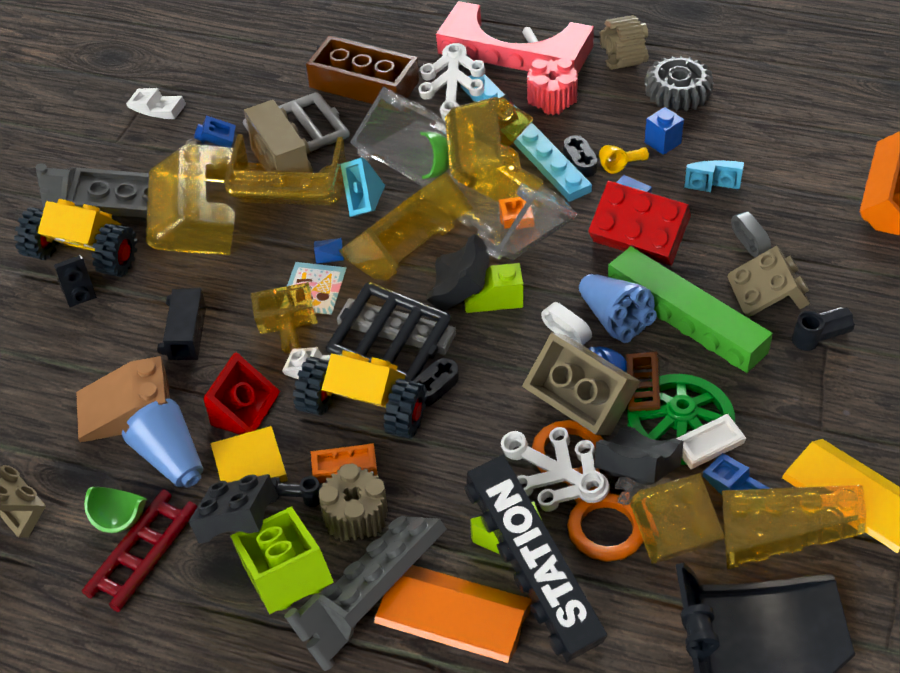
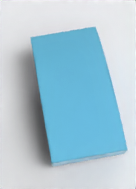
(717, 173)

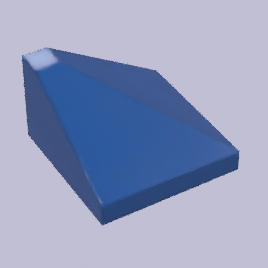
(328, 250)

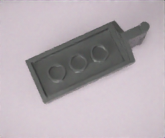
(110, 190)
(335, 611)

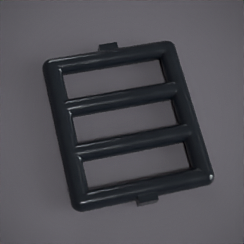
(392, 299)

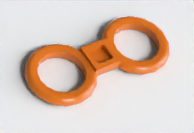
(582, 508)

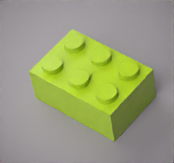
(282, 560)

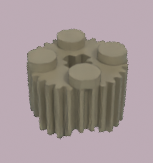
(624, 42)
(353, 503)

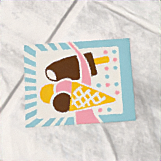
(323, 281)

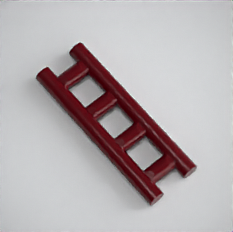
(141, 567)

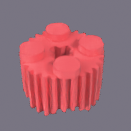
(552, 85)

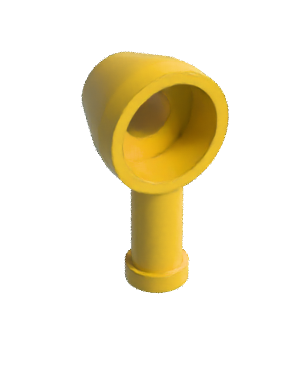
(615, 159)

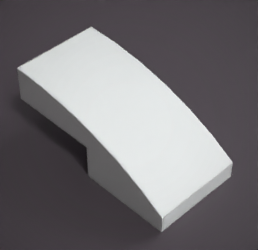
(152, 103)

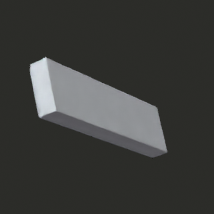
(395, 323)

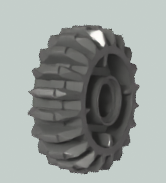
(679, 83)

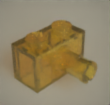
(284, 311)

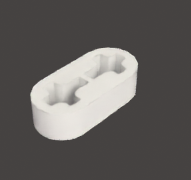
(565, 322)

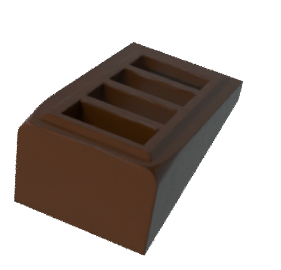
(642, 361)

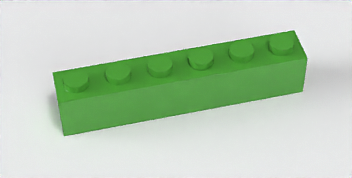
(695, 311)

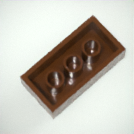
(360, 70)

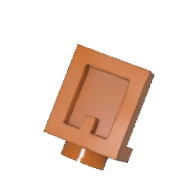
(509, 210)

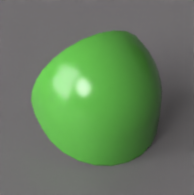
(440, 153)
(113, 509)

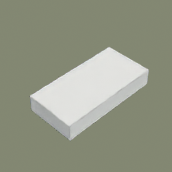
(710, 441)

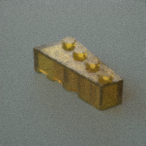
(787, 519)

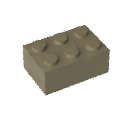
(276, 140)
(581, 384)

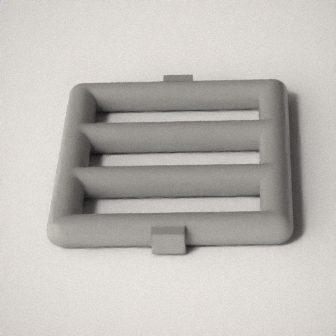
(331, 115)

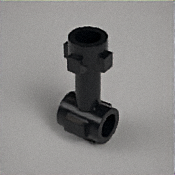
(307, 489)

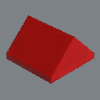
(239, 397)

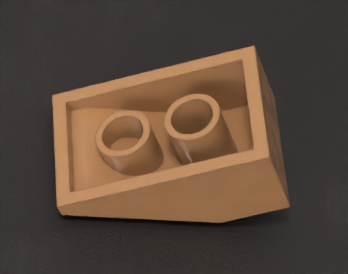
(113, 399)

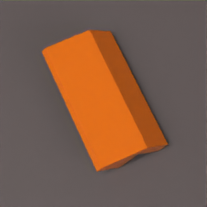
(455, 612)

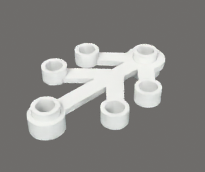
(453, 56)
(558, 470)

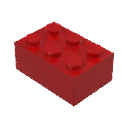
(640, 221)

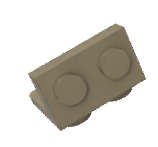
(767, 281)
(18, 502)

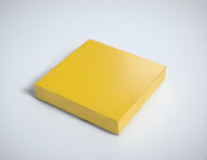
(248, 455)

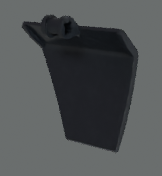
(765, 625)

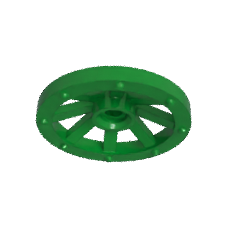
(681, 410)

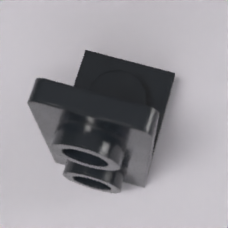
(75, 281)

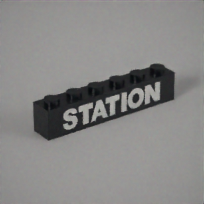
(535, 558)

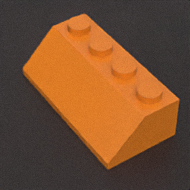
(882, 191)

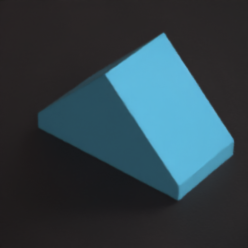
(361, 186)

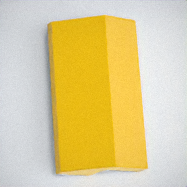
(827, 465)

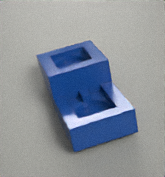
(730, 474)

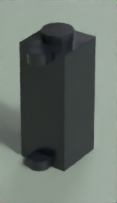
(183, 324)

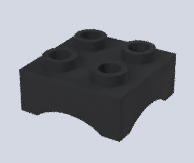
(459, 274)
(638, 456)
(233, 507)

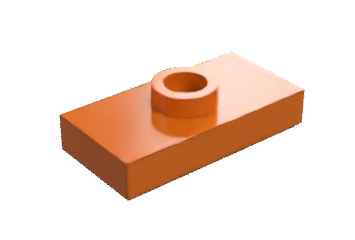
(330, 460)

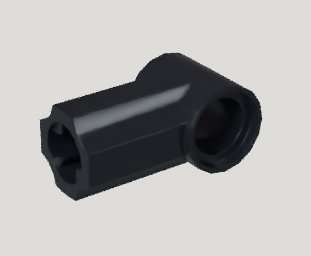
(816, 327)

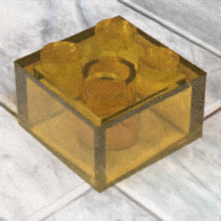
(676, 518)

